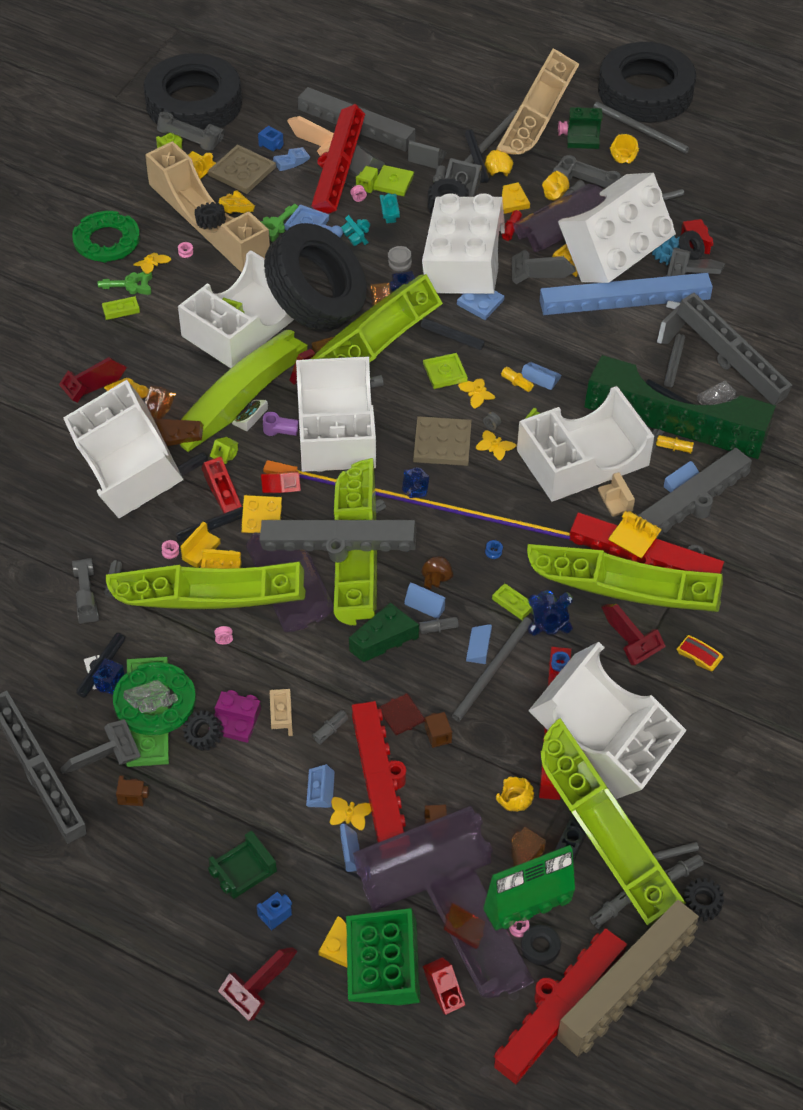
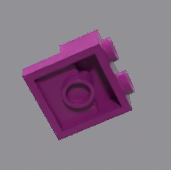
(237, 715)

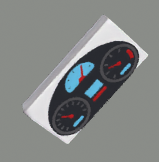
(251, 414)

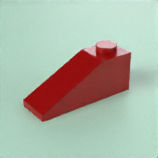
(221, 484)

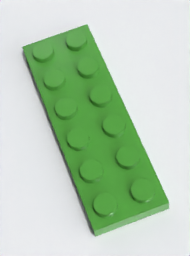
(152, 748)

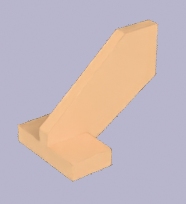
(311, 132)

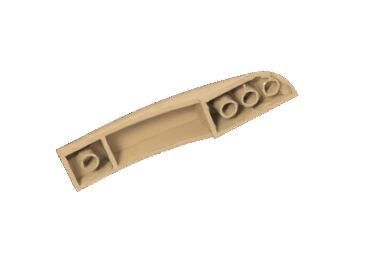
(538, 104)

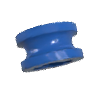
(493, 554)
(559, 656)

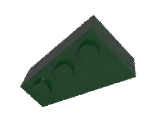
(382, 632)

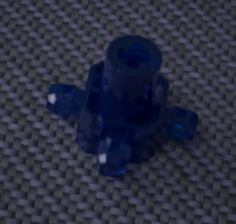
(550, 613)

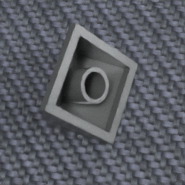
(425, 154)
(363, 158)
(466, 173)

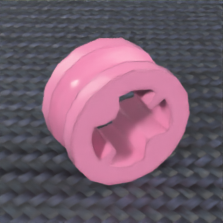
(562, 128)
(360, 191)
(185, 245)
(167, 553)
(223, 635)
(519, 933)

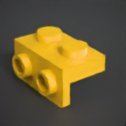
(220, 559)

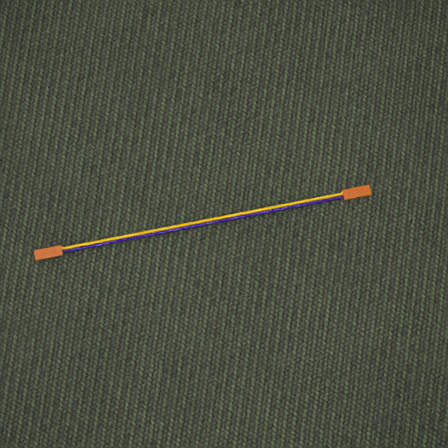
(274, 467)

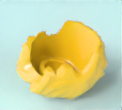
(624, 148)
(498, 162)
(555, 185)
(516, 794)

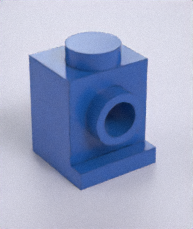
(270, 138)
(274, 916)

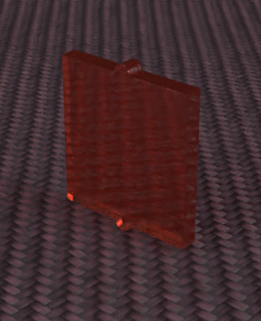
(401, 714)
(464, 925)

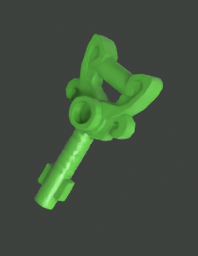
(276, 223)
(130, 283)

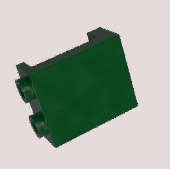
(584, 128)
(243, 866)

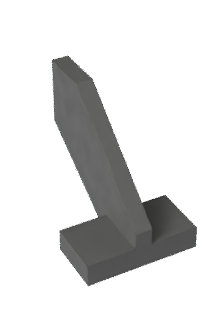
(681, 264)
(539, 267)
(671, 324)
(120, 743)

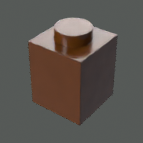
(438, 729)

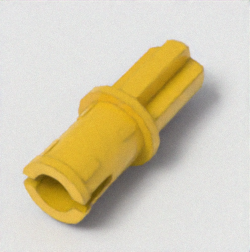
(517, 379)
(674, 443)

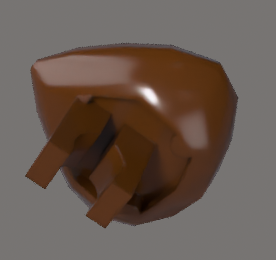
(435, 571)

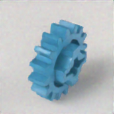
(665, 250)

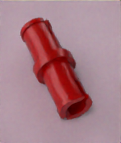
(509, 229)

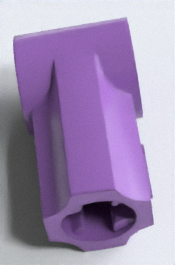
(274, 424)

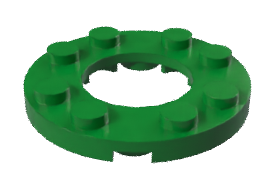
(95, 221)
(171, 718)

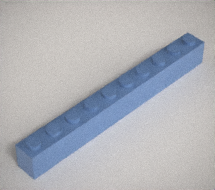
(623, 293)

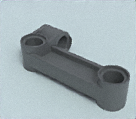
(206, 138)
(571, 167)
(86, 606)

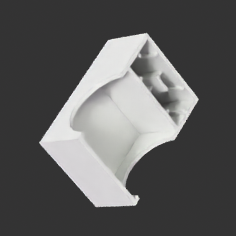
(619, 229)
(464, 243)
(223, 328)
(335, 413)
(123, 448)
(586, 450)
(616, 729)

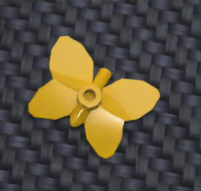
(149, 261)
(477, 390)
(494, 445)
(349, 813)

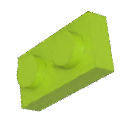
(120, 308)
(512, 601)

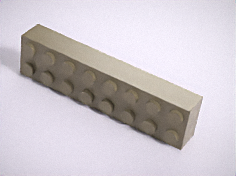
(627, 978)

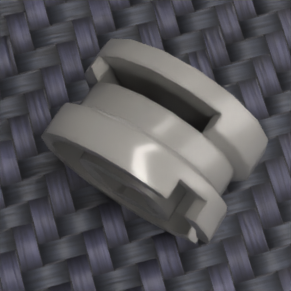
(399, 258)

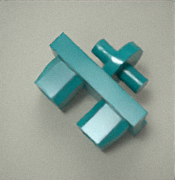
(389, 207)
(358, 229)

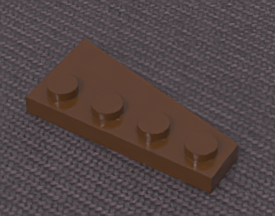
(179, 431)

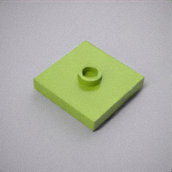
(393, 180)
(445, 370)

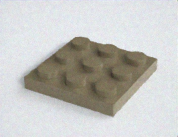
(242, 169)
(442, 441)

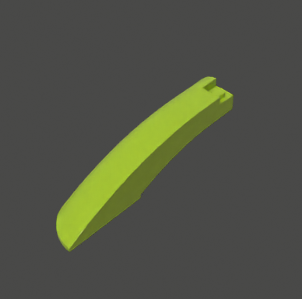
(384, 321)
(242, 383)
(357, 575)
(627, 579)
(208, 587)
(607, 825)

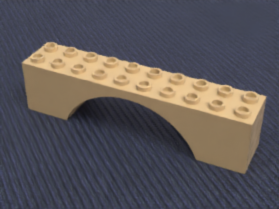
(176, 180)

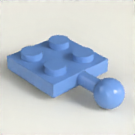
(308, 215)
(480, 304)

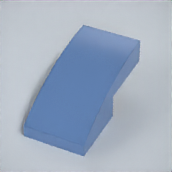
(294, 158)

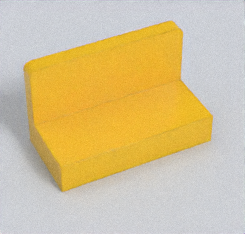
(196, 542)

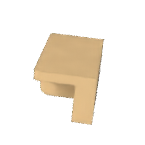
(617, 496)
(281, 710)

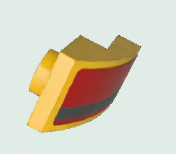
(700, 652)

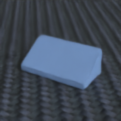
(540, 375)
(680, 476)
(425, 600)
(479, 644)
(320, 787)
(350, 845)

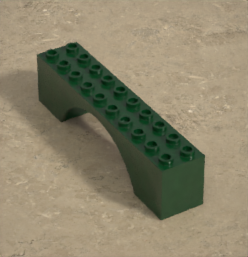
(728, 425)

